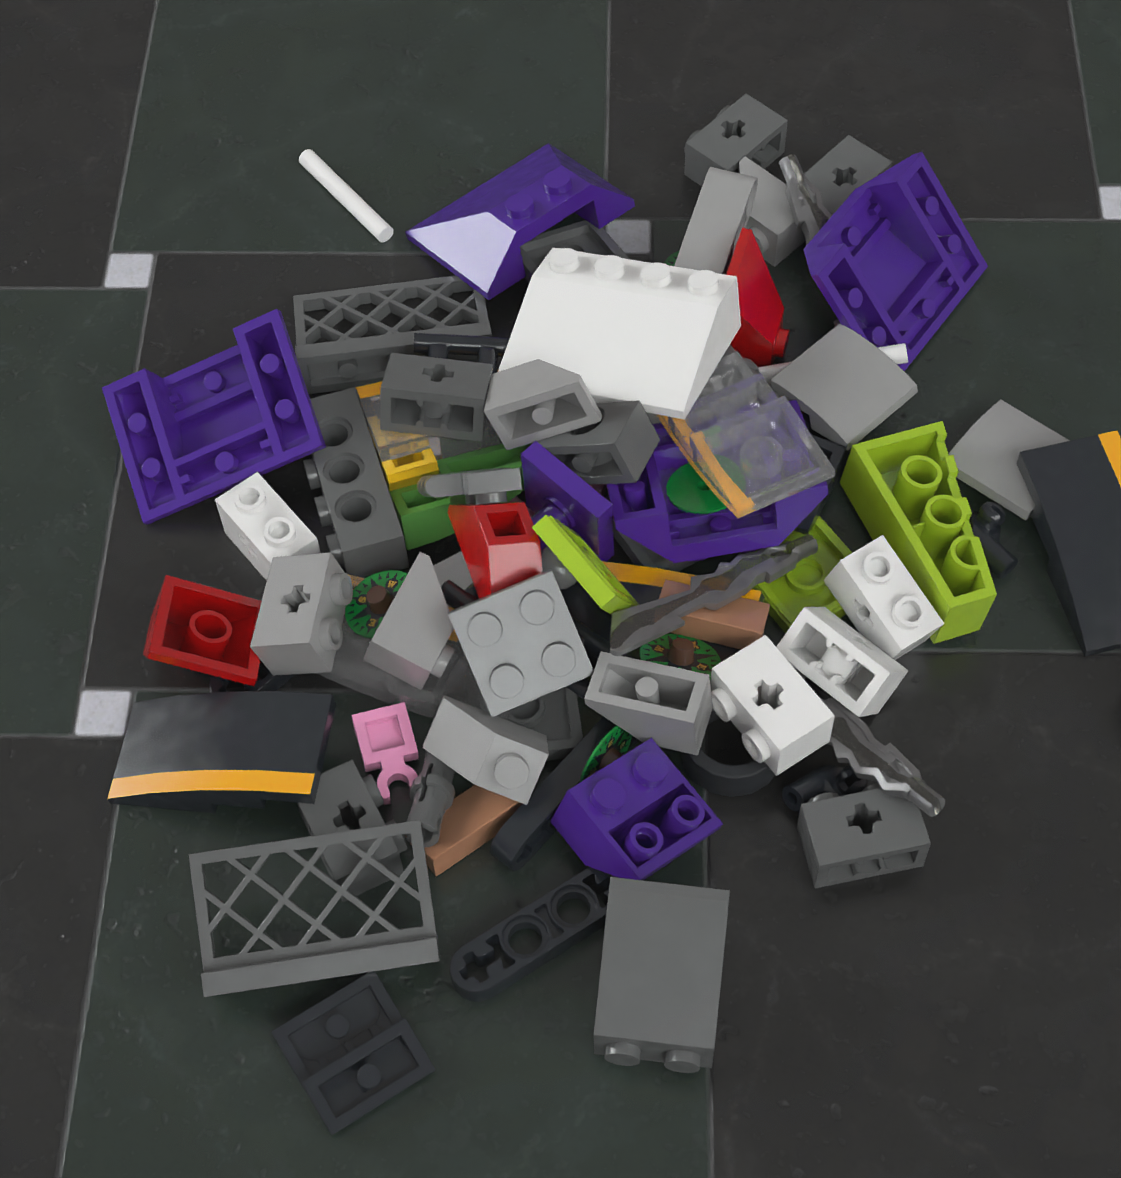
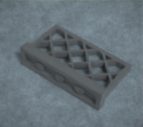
(360, 360)
(322, 958)

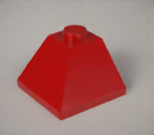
(761, 308)
(204, 630)

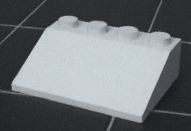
(627, 327)

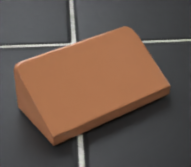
(731, 625)
(468, 825)

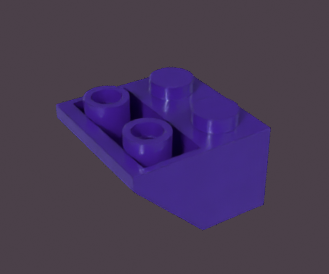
(634, 815)

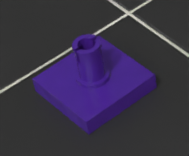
(560, 492)

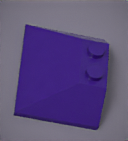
(484, 229)
(895, 258)
(214, 420)
(649, 517)

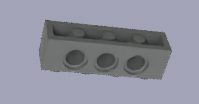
(353, 490)

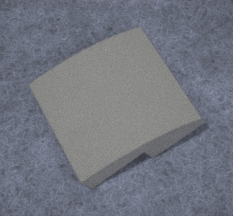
(844, 386)
(990, 453)

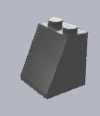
(661, 974)

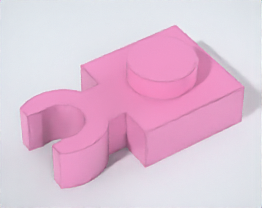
(386, 744)

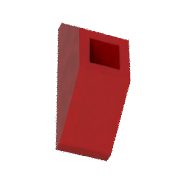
(497, 543)

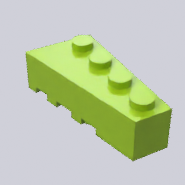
(911, 496)

